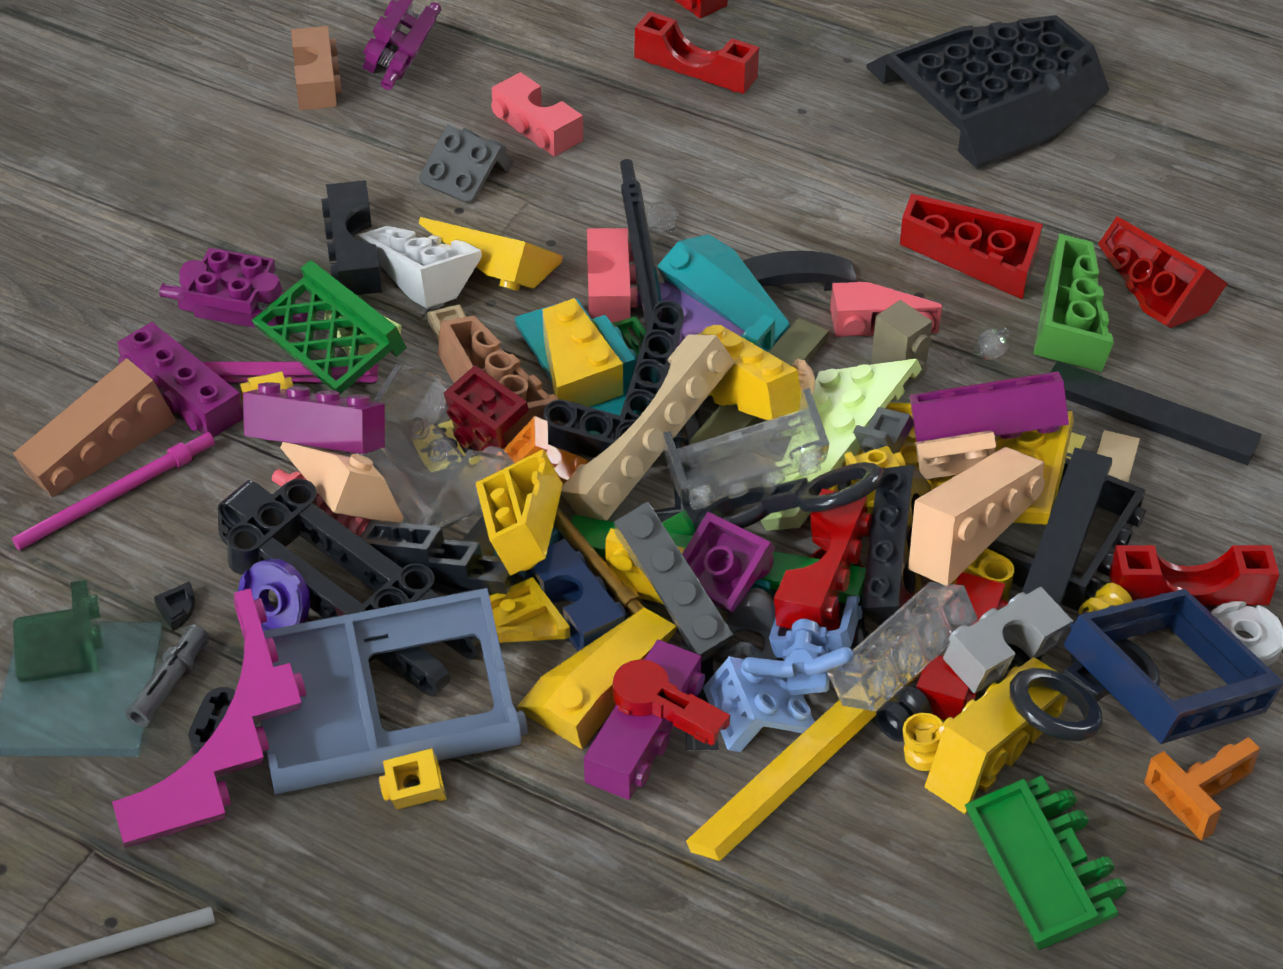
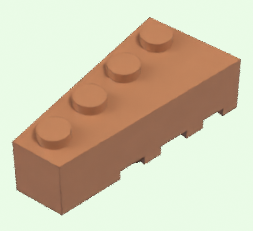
(469, 343)
(96, 429)

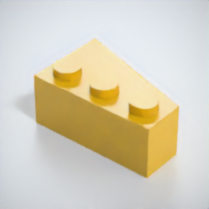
(579, 357)

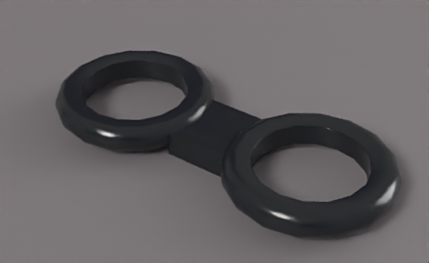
(799, 494)
(1077, 685)

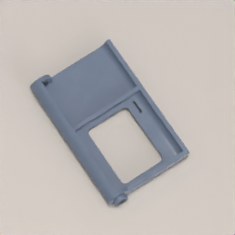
(339, 723)

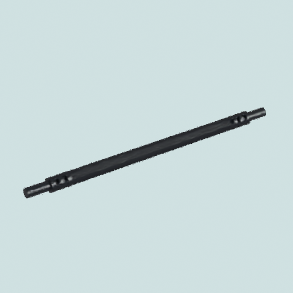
(643, 257)

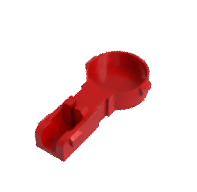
(637, 692)

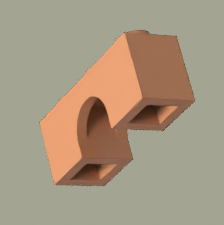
(315, 68)

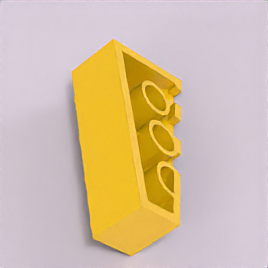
(756, 380)

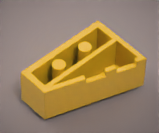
(521, 510)

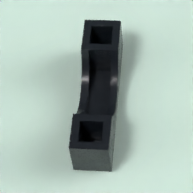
(355, 260)

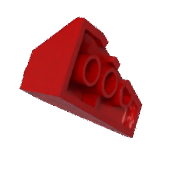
(1161, 278)

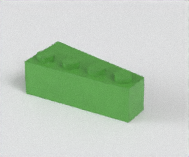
(1072, 310)

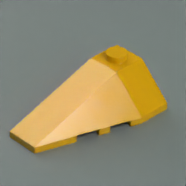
(502, 257)
(579, 691)

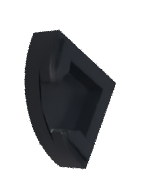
(176, 605)

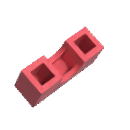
(520, 105)
(610, 274)

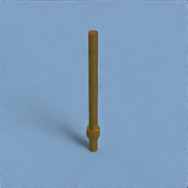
(625, 595)

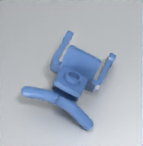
(808, 651)

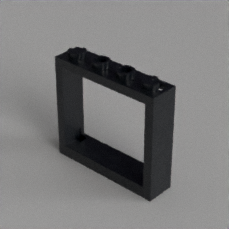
(1117, 498)

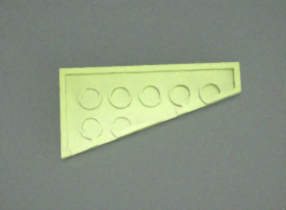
(845, 400)

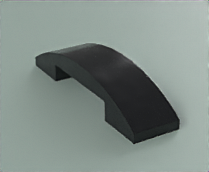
(801, 267)

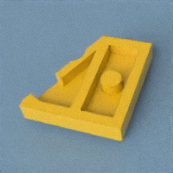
(527, 615)

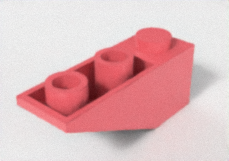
(858, 303)

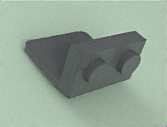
(463, 163)

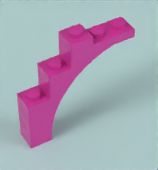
(192, 793)

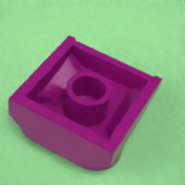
(727, 560)

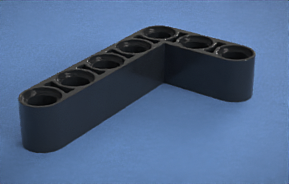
(649, 367)

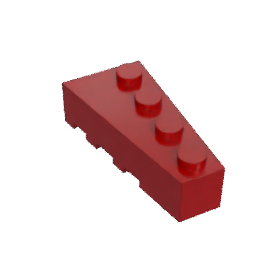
(973, 241)

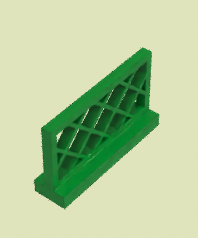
(353, 313)

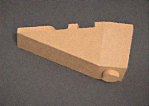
(345, 482)

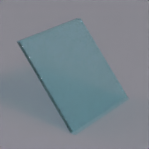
(84, 710)

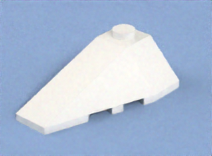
(422, 265)

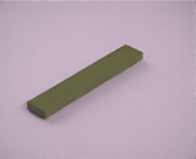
(798, 342)

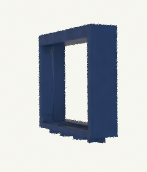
(1249, 681)

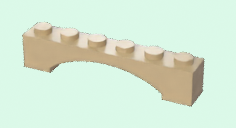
(606, 480)

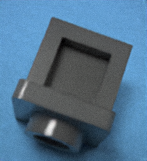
(884, 429)

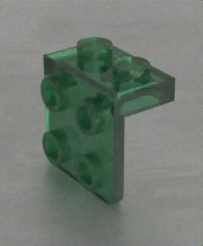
(61, 640)

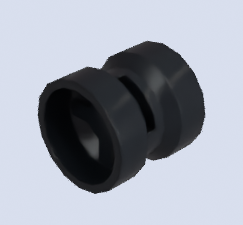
(894, 713)

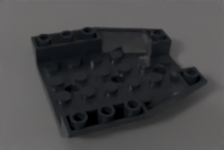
(1002, 82)

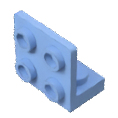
(754, 703)

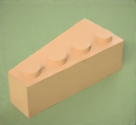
(970, 512)

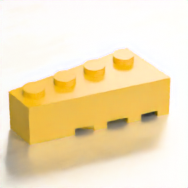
(986, 738)

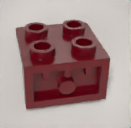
(482, 410)

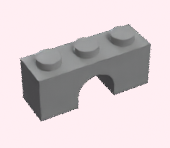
(981, 650)

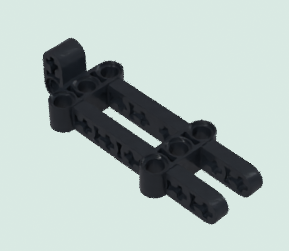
(262, 526)

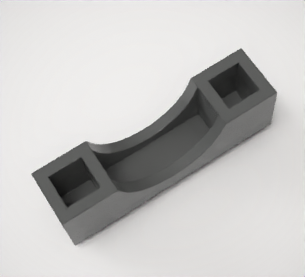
(674, 581)

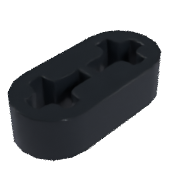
(206, 717)

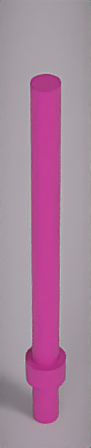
(176, 457)

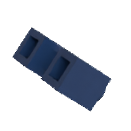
(567, 578)

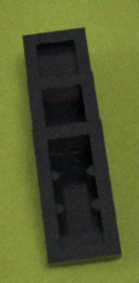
(450, 560)

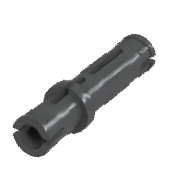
(175, 664)

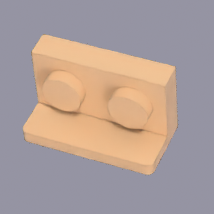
(954, 453)

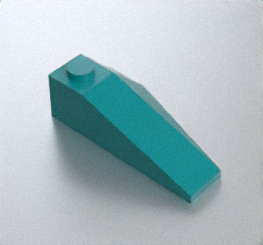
(720, 281)

